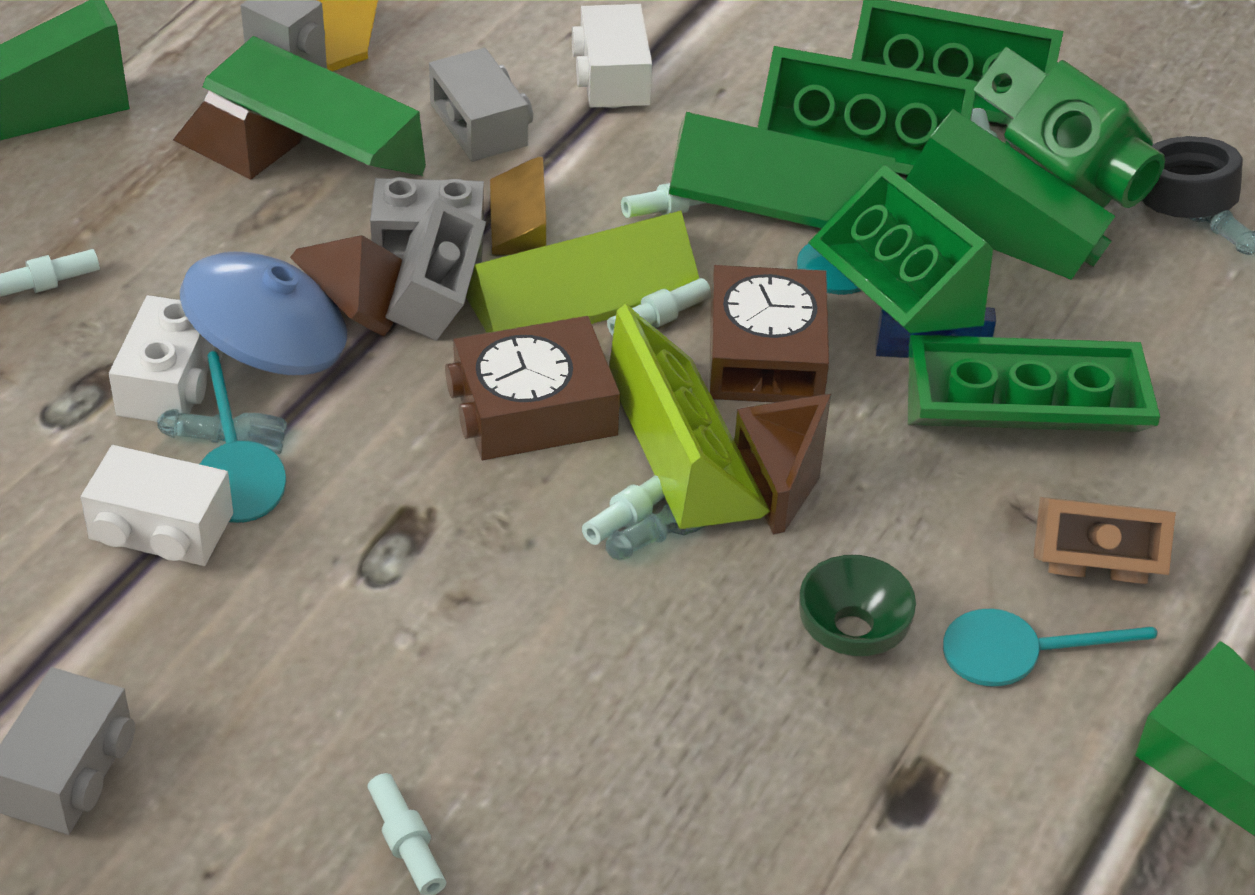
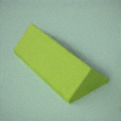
(583, 275)
(680, 428)

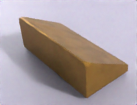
(518, 209)

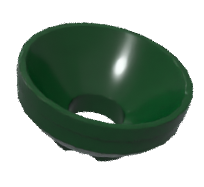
(860, 589)

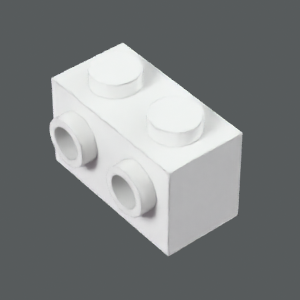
(613, 55)
(160, 363)
(157, 505)

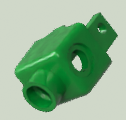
(1074, 129)

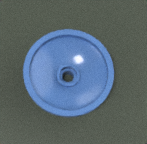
(263, 313)

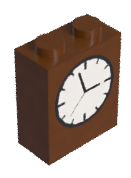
(768, 334)
(533, 388)

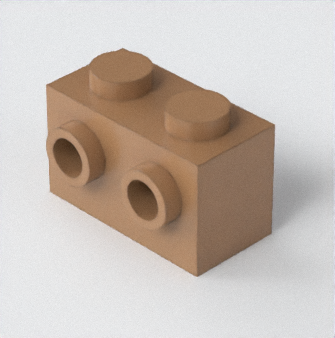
(1104, 536)

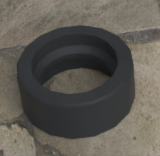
(1197, 177)

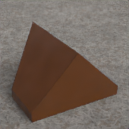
(236, 136)
(355, 276)
(783, 452)

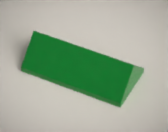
(949, 43)
(860, 103)
(322, 106)
(767, 170)
(909, 256)
(1030, 384)

